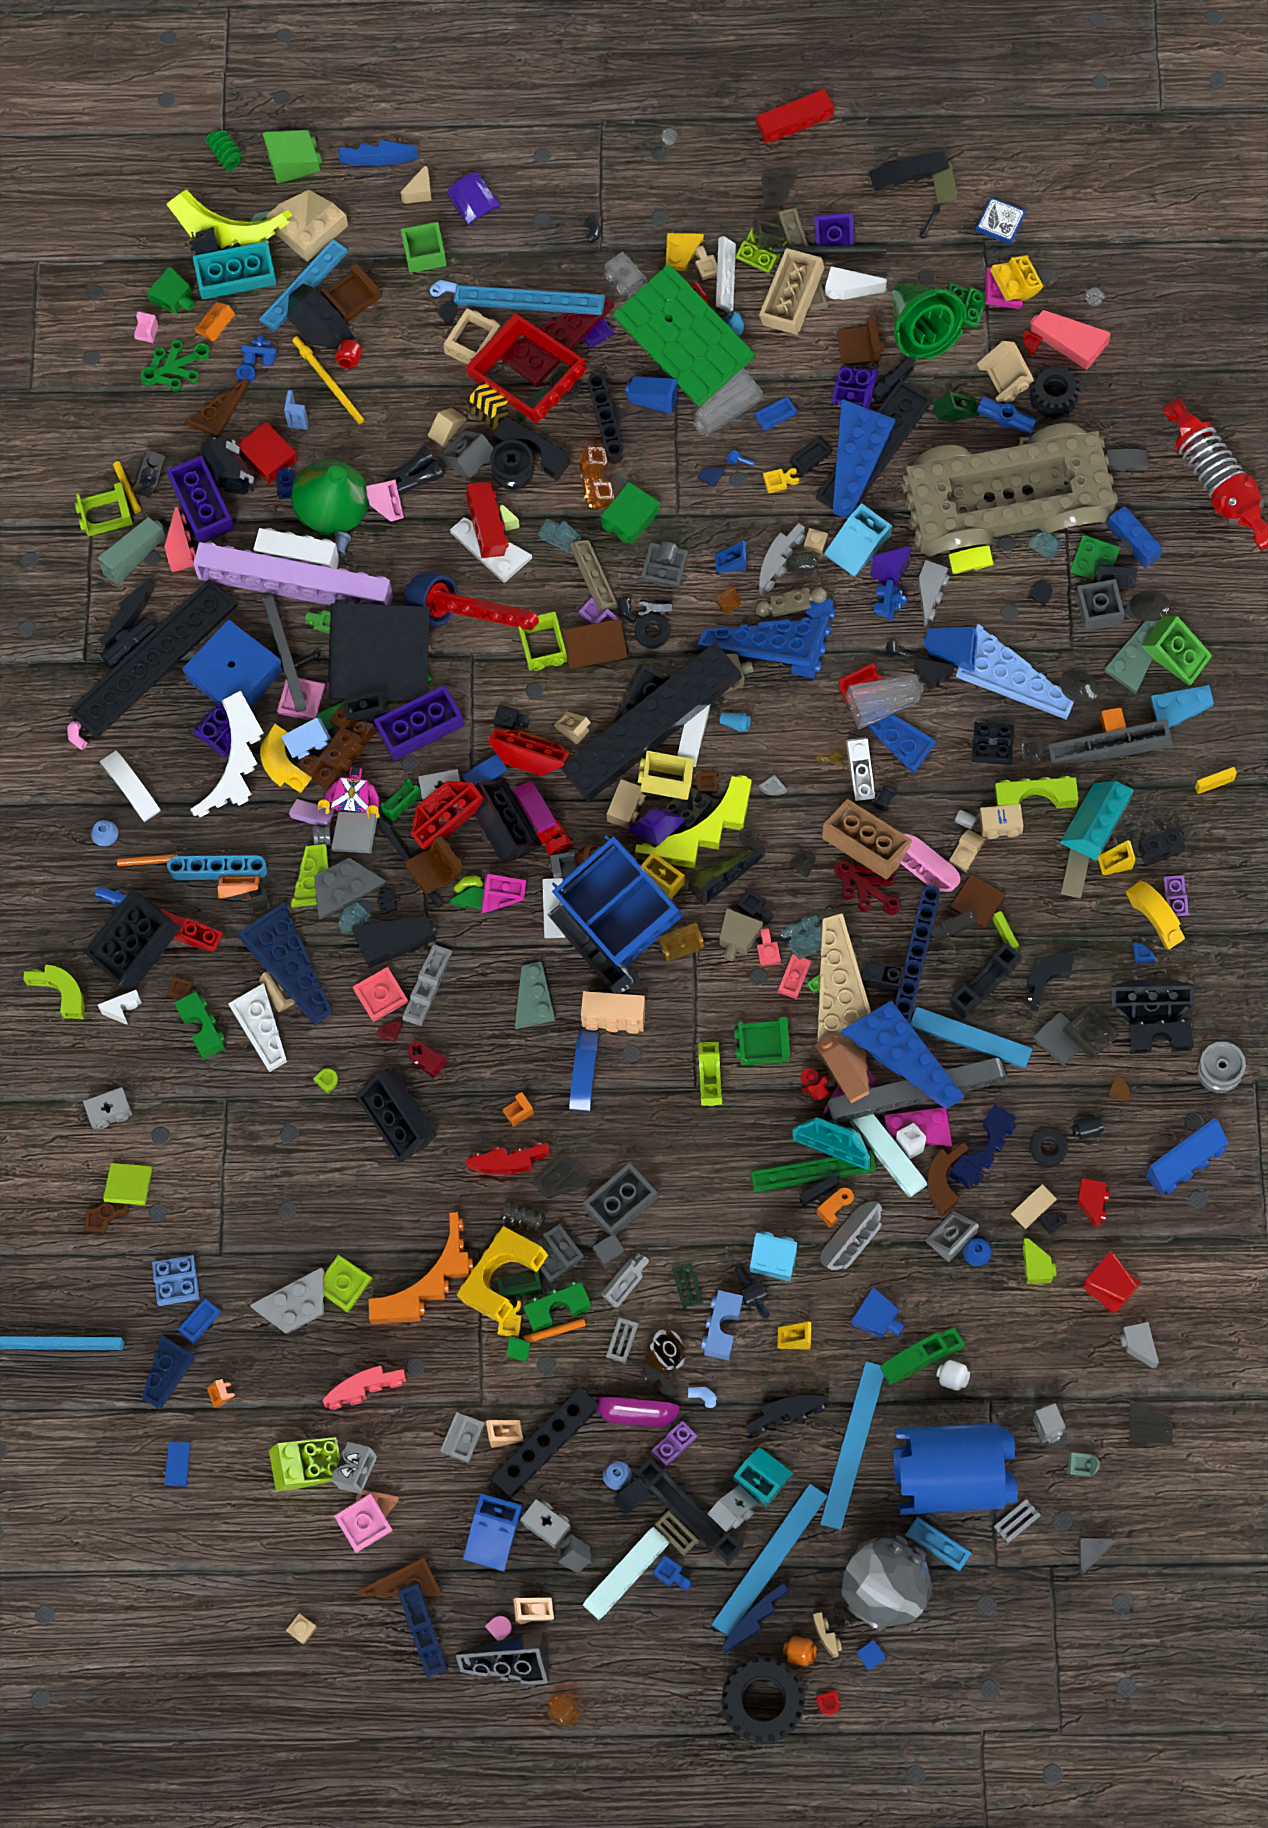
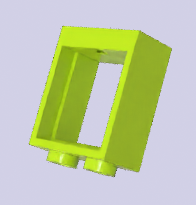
(545, 622)

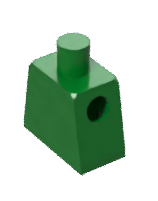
(171, 292)

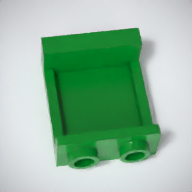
(763, 1042)

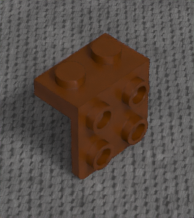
(861, 343)
(435, 866)

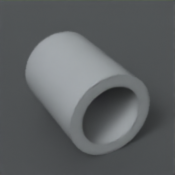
(965, 819)

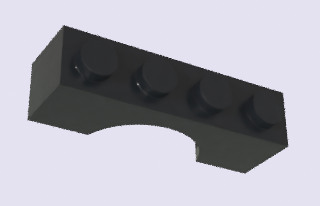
(553, 459)
(974, 992)

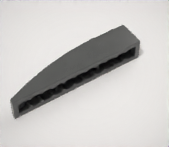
(1113, 743)

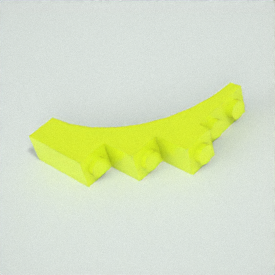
(228, 232)

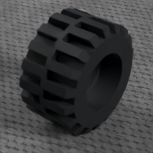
(1058, 378)

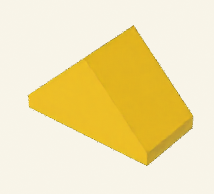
(1117, 859)
(795, 1336)

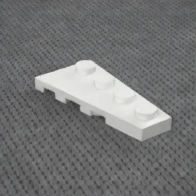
(503, 566)
(258, 1022)

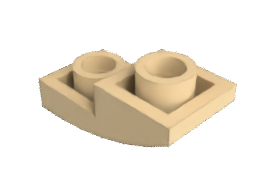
(1034, 1206)
(829, 1641)

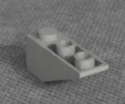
(930, 584)

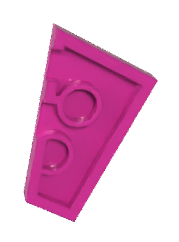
(931, 1122)

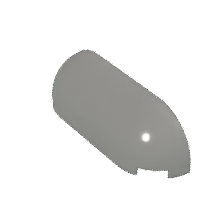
(852, 1236)

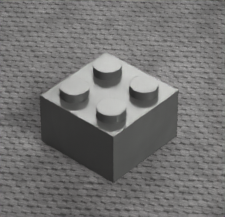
(1100, 605)

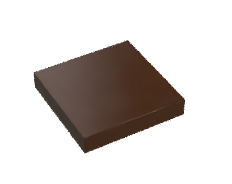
(978, 898)

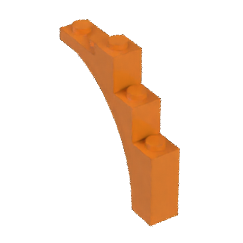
(407, 1305)

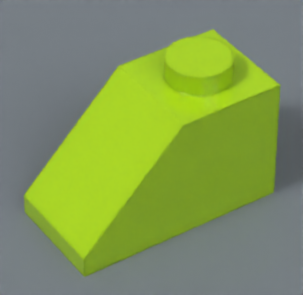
(1037, 1264)

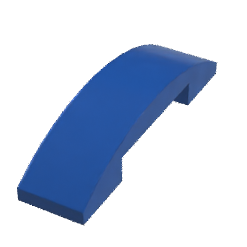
(583, 1071)

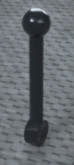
(923, 234)
(316, 655)

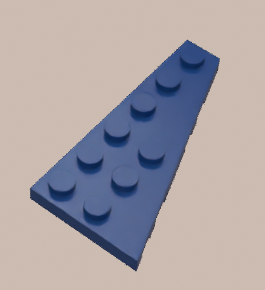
(859, 448)
(899, 1048)

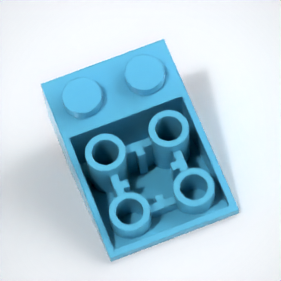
(858, 540)
(773, 1256)

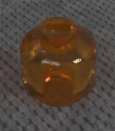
(563, 1710)

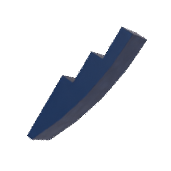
(749, 1624)
(422, 1630)

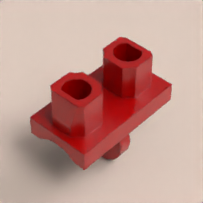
(813, 1084)

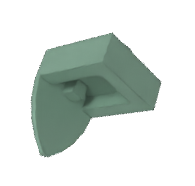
(1082, 1464)

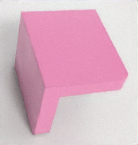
(146, 327)

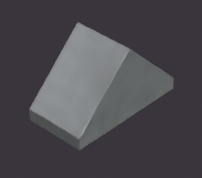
(1090, 1551)

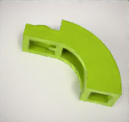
(709, 1073)

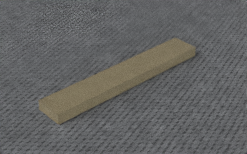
(795, 235)

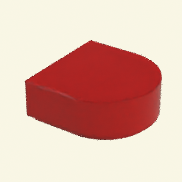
(828, 1703)

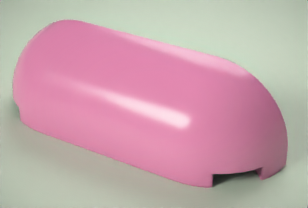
(930, 866)

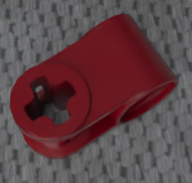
(429, 1060)

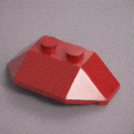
(528, 751)
(445, 811)

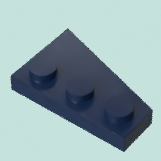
(167, 1371)

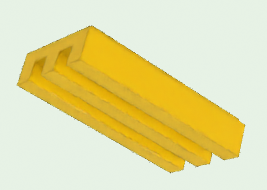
(1215, 780)

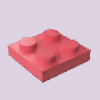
(380, 994)

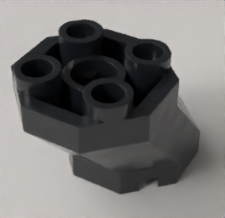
(227, 465)

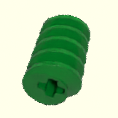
(224, 149)

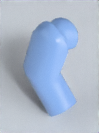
(441, 287)
(704, 1393)

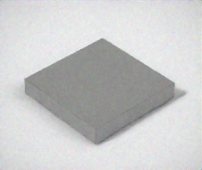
(354, 832)

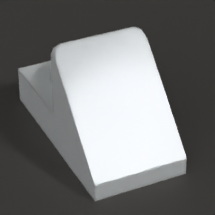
(115, 1007)

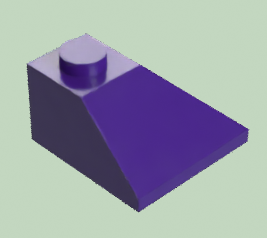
(656, 825)

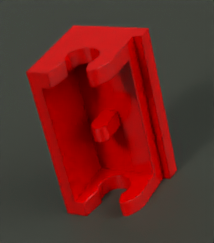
(864, 675)

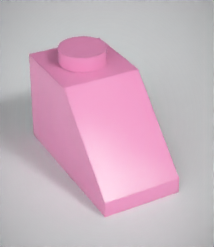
(385, 499)

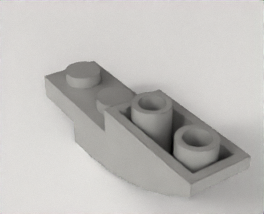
(775, 559)

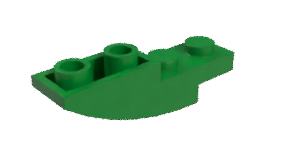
(921, 1355)

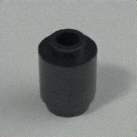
(1087, 1127)

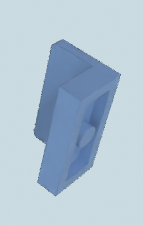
(295, 414)

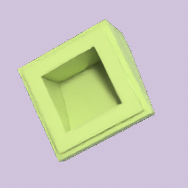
(510, 520)

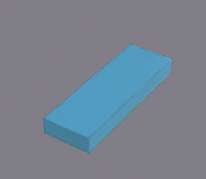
(938, 1544)

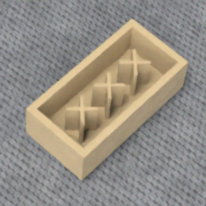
(791, 291)

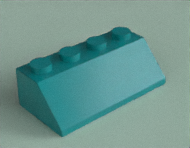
(234, 270)
(1097, 818)

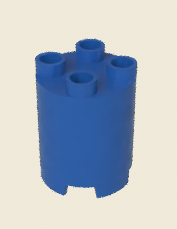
(954, 1468)

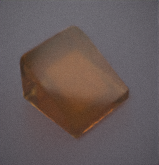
(728, 600)

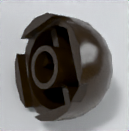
(664, 1351)

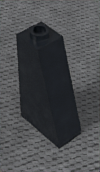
(392, 938)

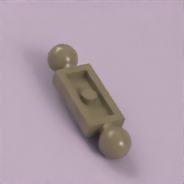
(791, 602)

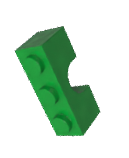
(193, 1010)
(572, 1297)

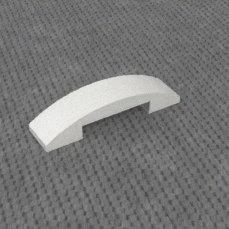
(130, 785)

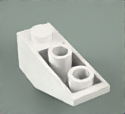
(860, 768)

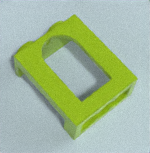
(85, 504)

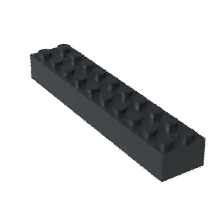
(651, 722)

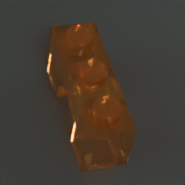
(592, 464)

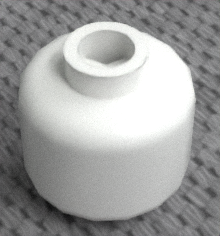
(953, 1375)

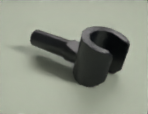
(891, 650)

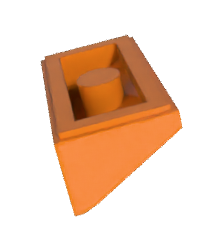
(215, 321)

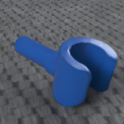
(734, 455)

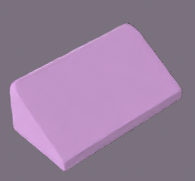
(309, 813)

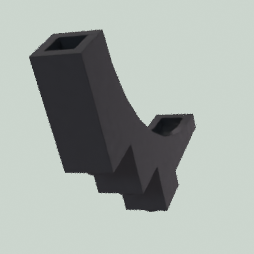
(592, 953)

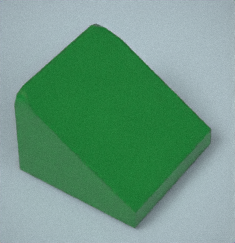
(518, 1349)

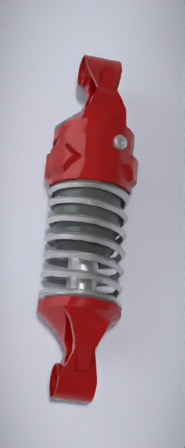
(1231, 489)

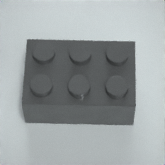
(620, 1200)

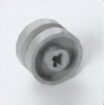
(1221, 1055)

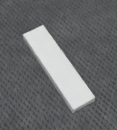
(725, 274)

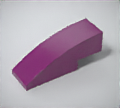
(534, 806)

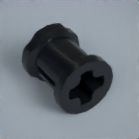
(884, 798)

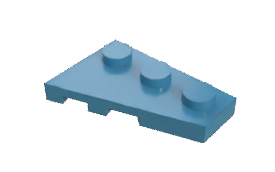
(1181, 704)

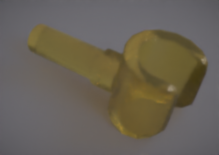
(833, 758)

